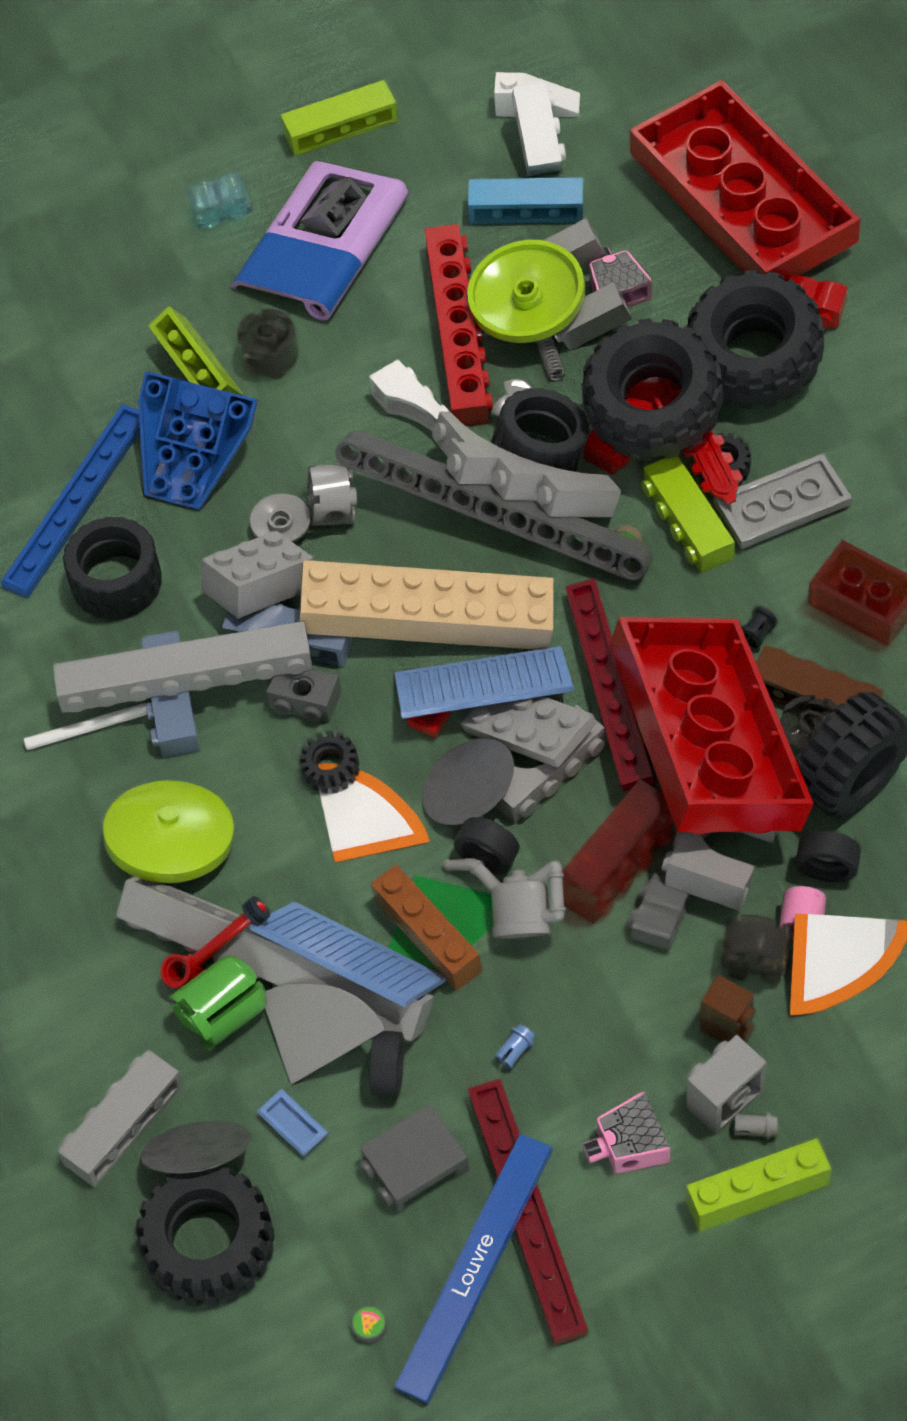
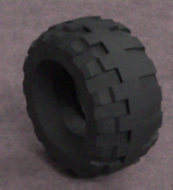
(766, 305)
(645, 353)

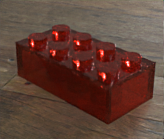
(617, 852)

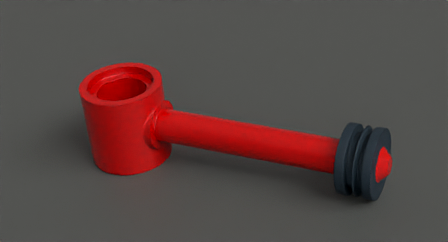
(254, 912)

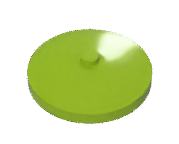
(526, 291)
(168, 831)

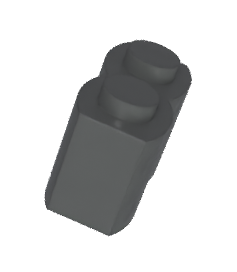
(659, 913)

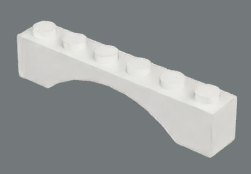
(403, 395)

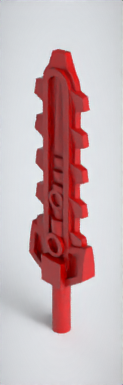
(708, 456)

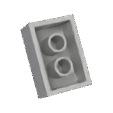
(254, 574)

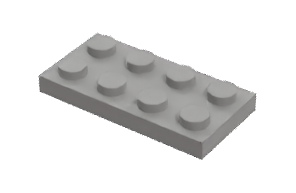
(784, 501)
(532, 727)

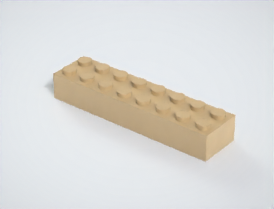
(426, 605)

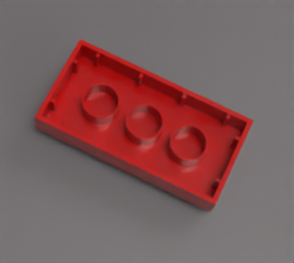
(743, 184)
(709, 726)

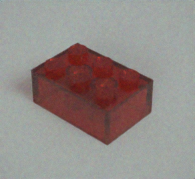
(861, 593)

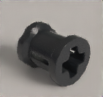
(758, 627)

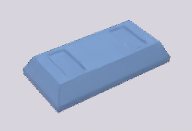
(292, 1122)

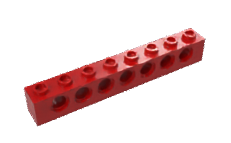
(456, 325)

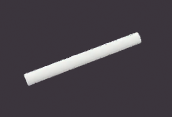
(85, 726)

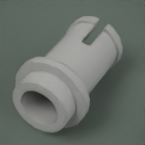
(756, 1125)

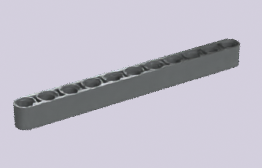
(502, 517)

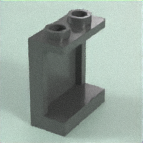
(412, 1157)

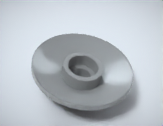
(281, 510)

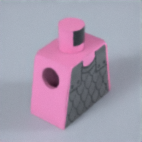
(624, 272)
(629, 1137)

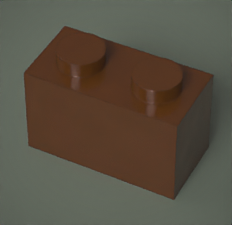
(727, 1011)

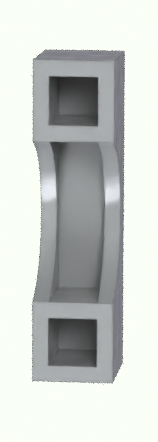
(536, 783)

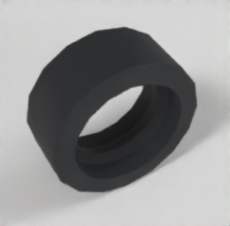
(487, 842)
(828, 856)
(387, 1064)

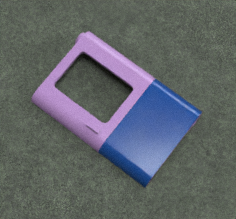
(315, 265)

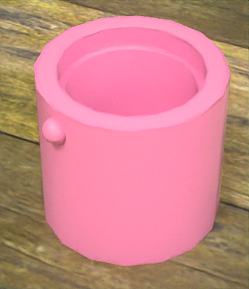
(803, 901)

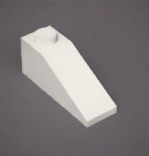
(566, 100)

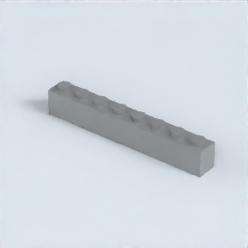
(182, 667)

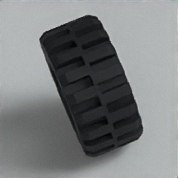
(853, 754)
(210, 1277)

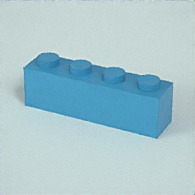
(525, 200)

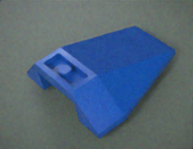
(188, 437)

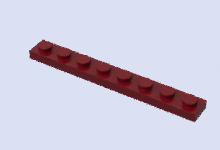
(608, 686)
(534, 1226)

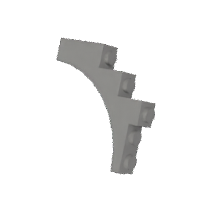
(519, 479)

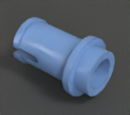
(515, 1045)

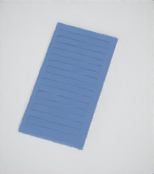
(483, 682)
(349, 954)

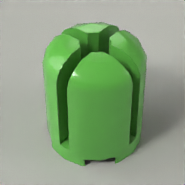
(219, 1000)

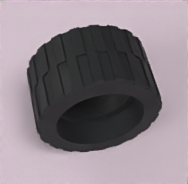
(546, 414)
(108, 539)

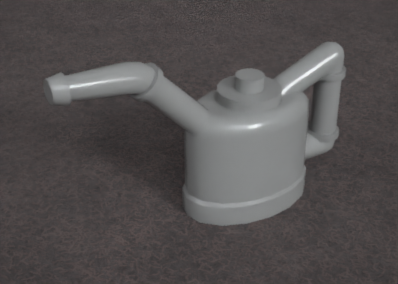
(521, 901)

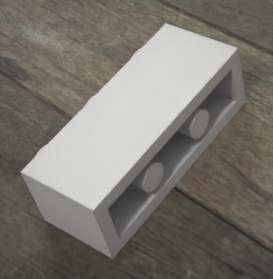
(538, 128)

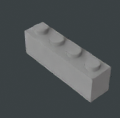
(120, 1117)

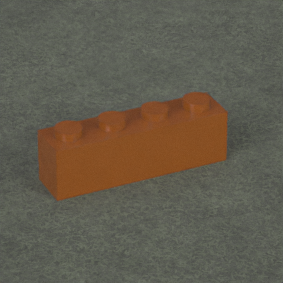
(426, 927)

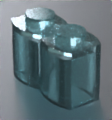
(219, 200)

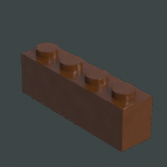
(793, 677)

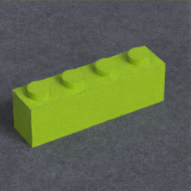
(339, 117)
(191, 352)
(688, 514)
(758, 1184)

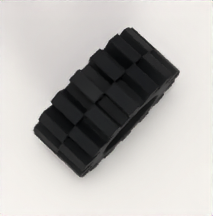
(329, 746)

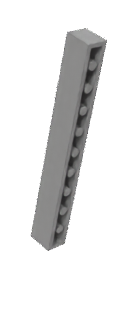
(194, 922)

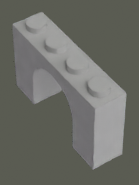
(601, 309)
(706, 873)

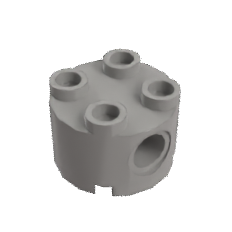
(331, 495)

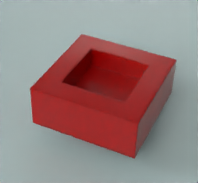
(429, 724)

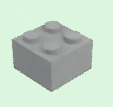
(725, 1083)

